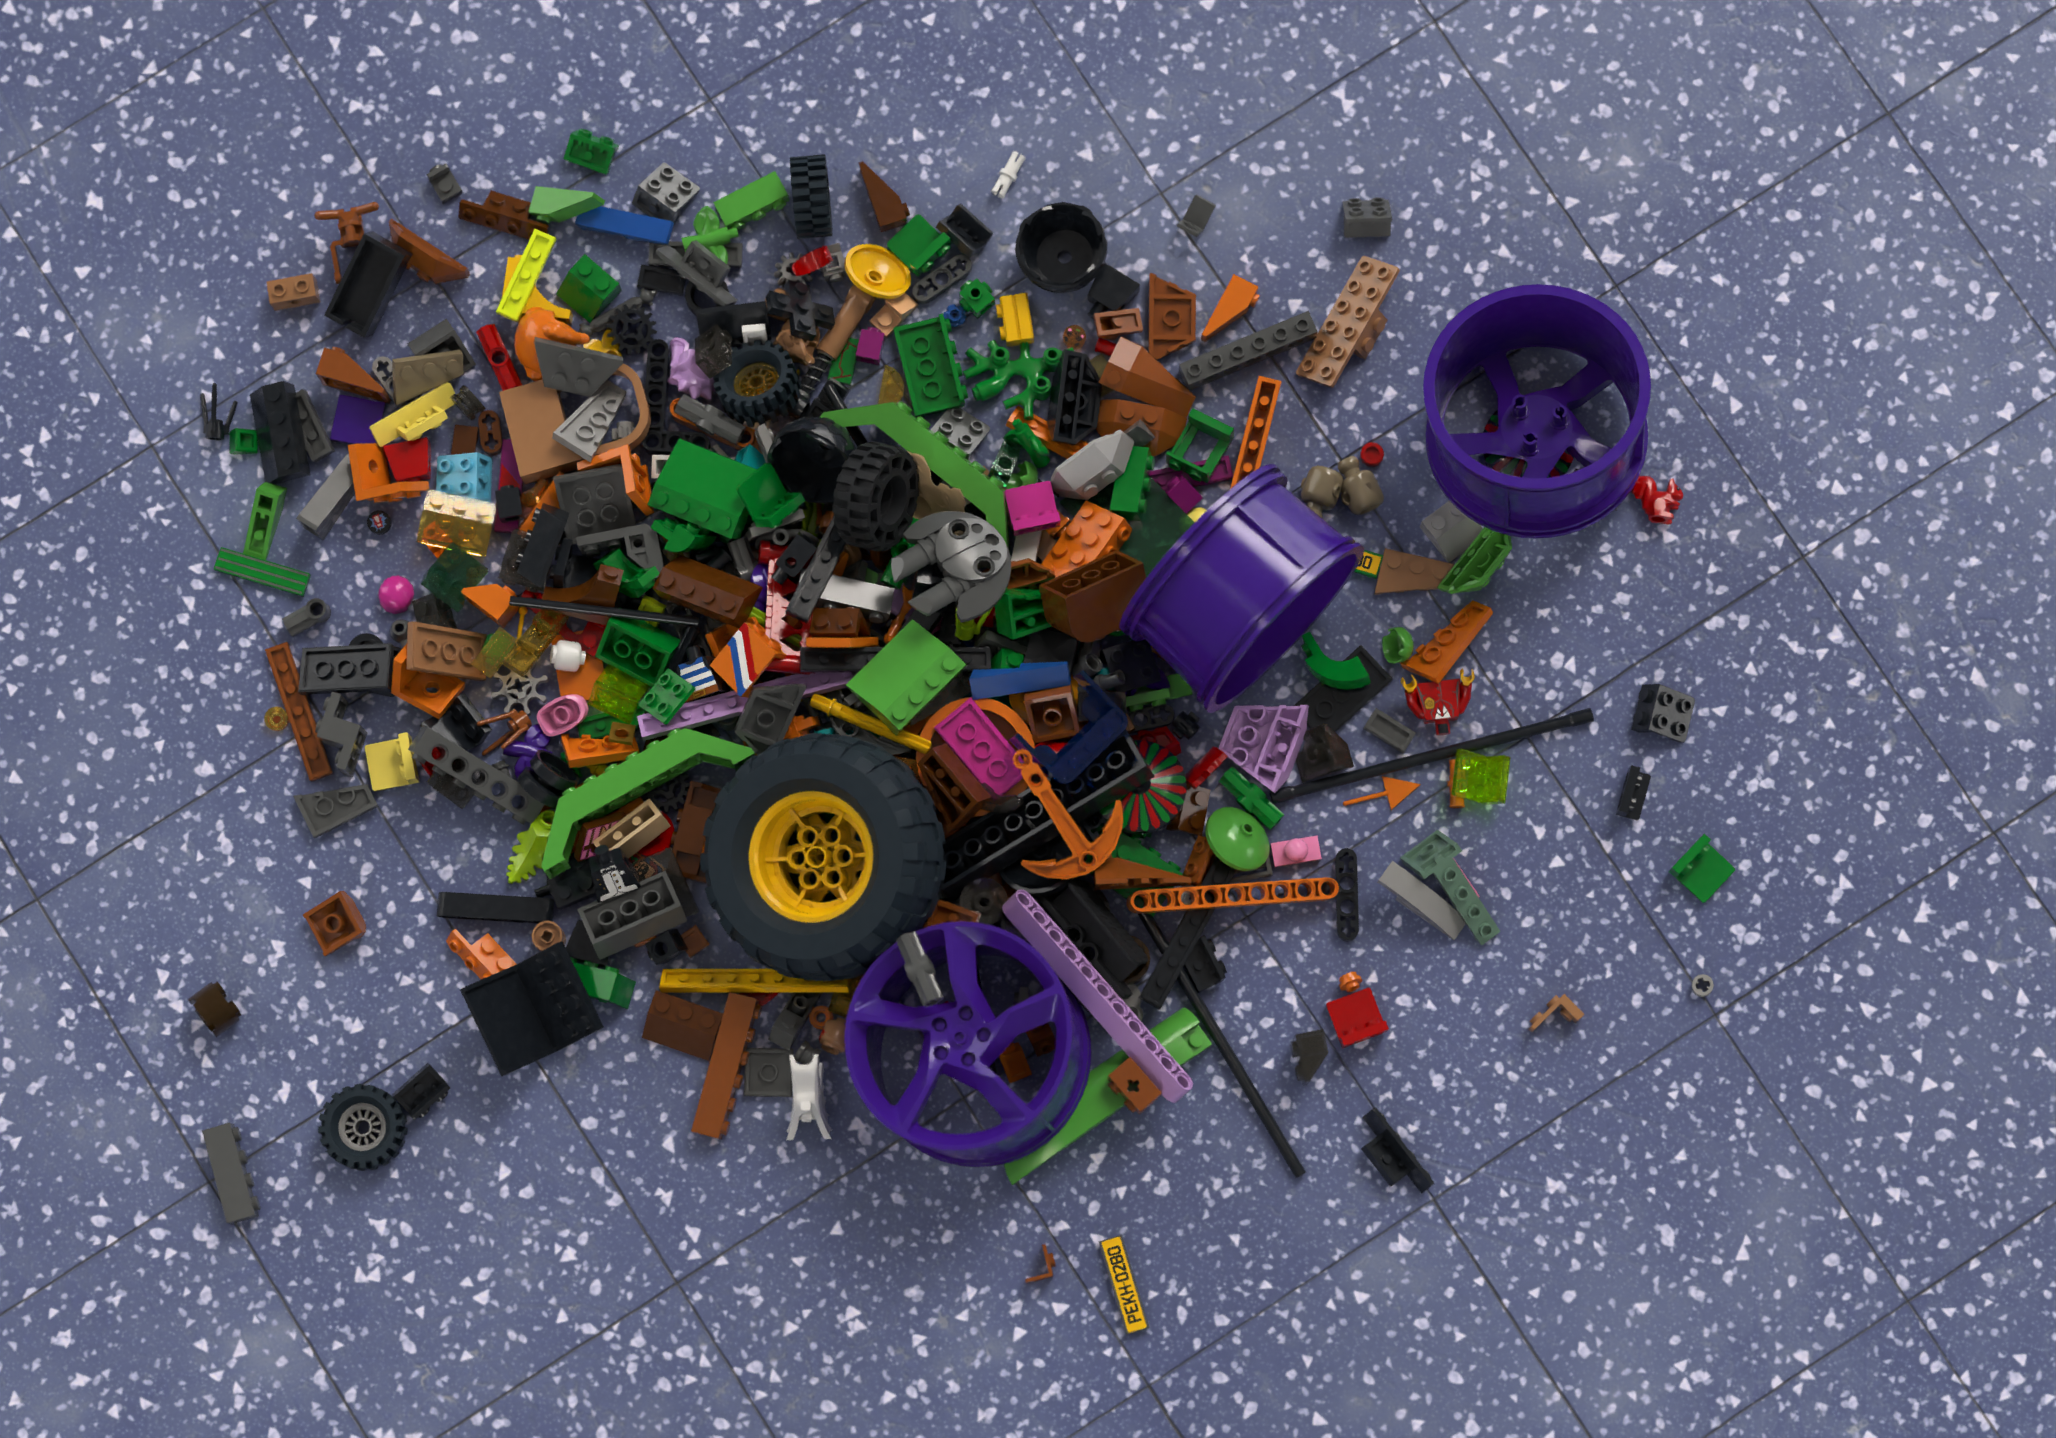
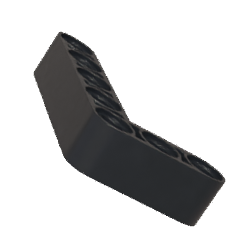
(660, 408)

